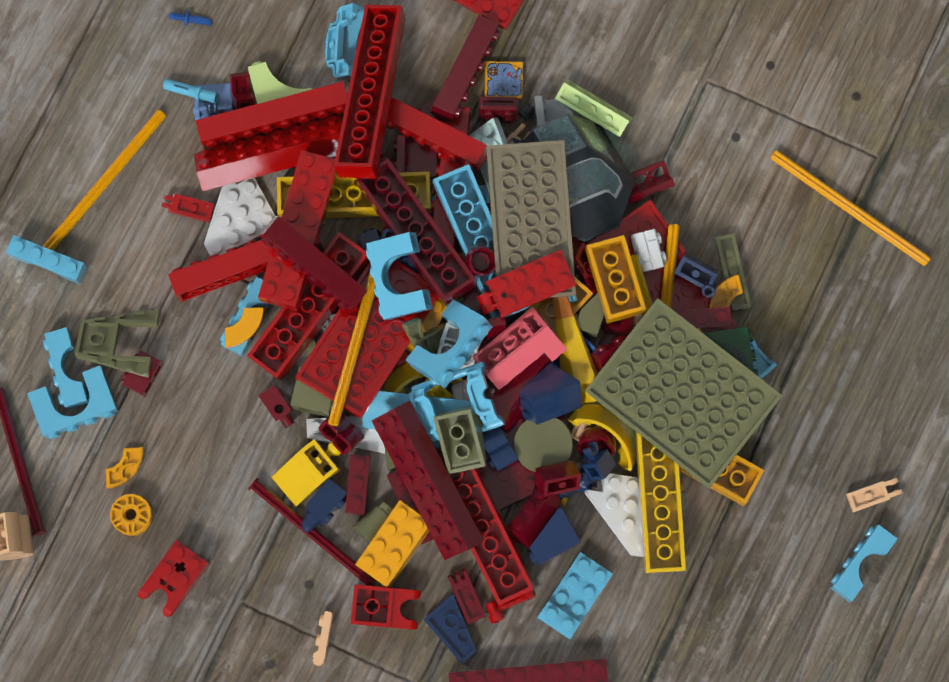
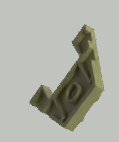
(429, 340)

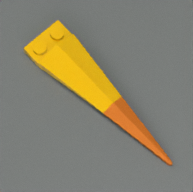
(576, 359)

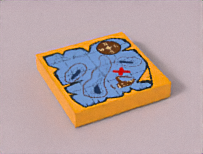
(503, 79)

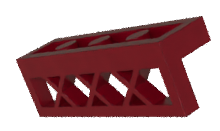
(651, 186)

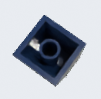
(550, 395)
(553, 540)

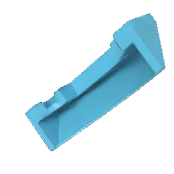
(342, 40)

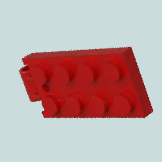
(527, 285)

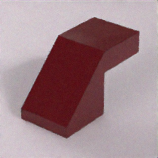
(240, 90)

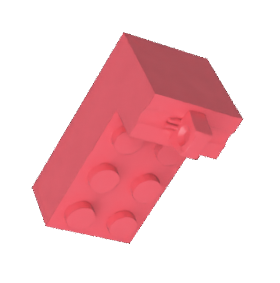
(518, 348)

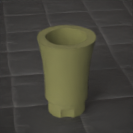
(372, 521)

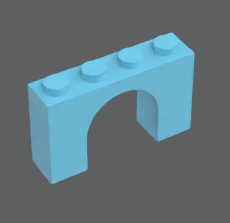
(381, 256)
(444, 366)
(100, 405)

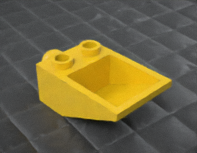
(306, 474)

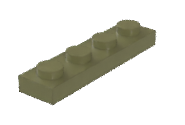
(732, 266)

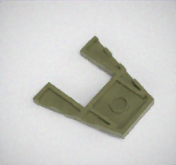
(99, 339)

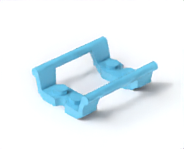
(476, 390)

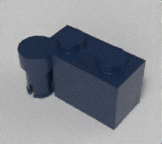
(698, 273)

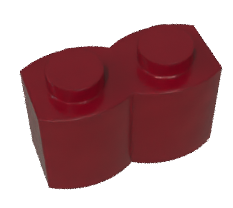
(344, 436)

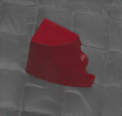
(581, 260)
(619, 328)

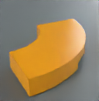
(726, 292)
(244, 328)
(126, 468)

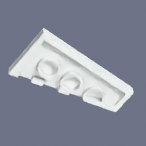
(370, 442)

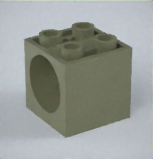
(310, 401)

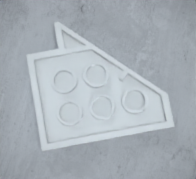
(238, 217)
(620, 508)

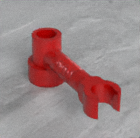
(496, 611)

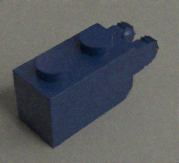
(322, 505)

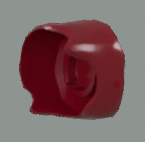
(480, 260)

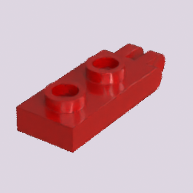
(189, 207)

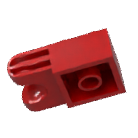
(175, 583)
(388, 606)

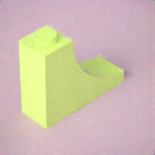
(267, 86)

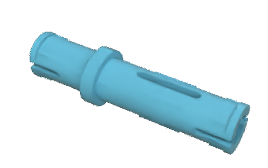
(198, 93)

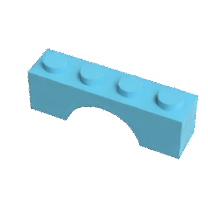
(47, 259)
(250, 301)
(59, 346)
(848, 582)

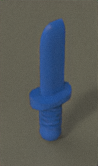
(190, 18)

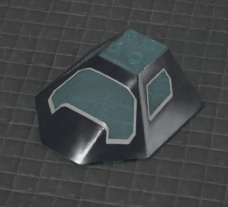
(595, 174)

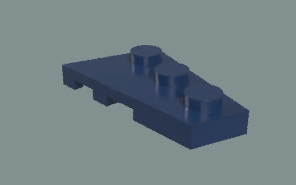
(451, 629)

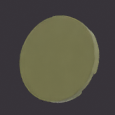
(542, 443)

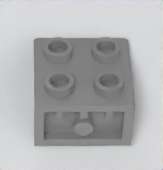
(549, 110)

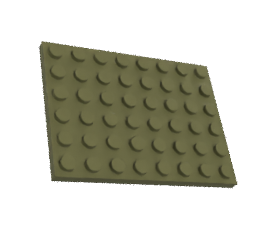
(683, 393)

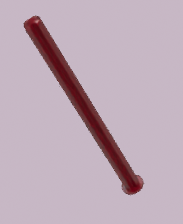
(20, 466)
(315, 535)

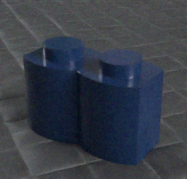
(498, 449)

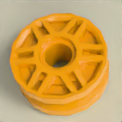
(119, 512)

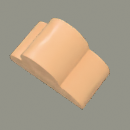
(15, 536)

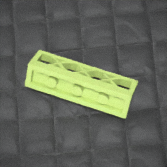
(593, 107)

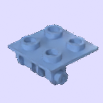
(206, 109)

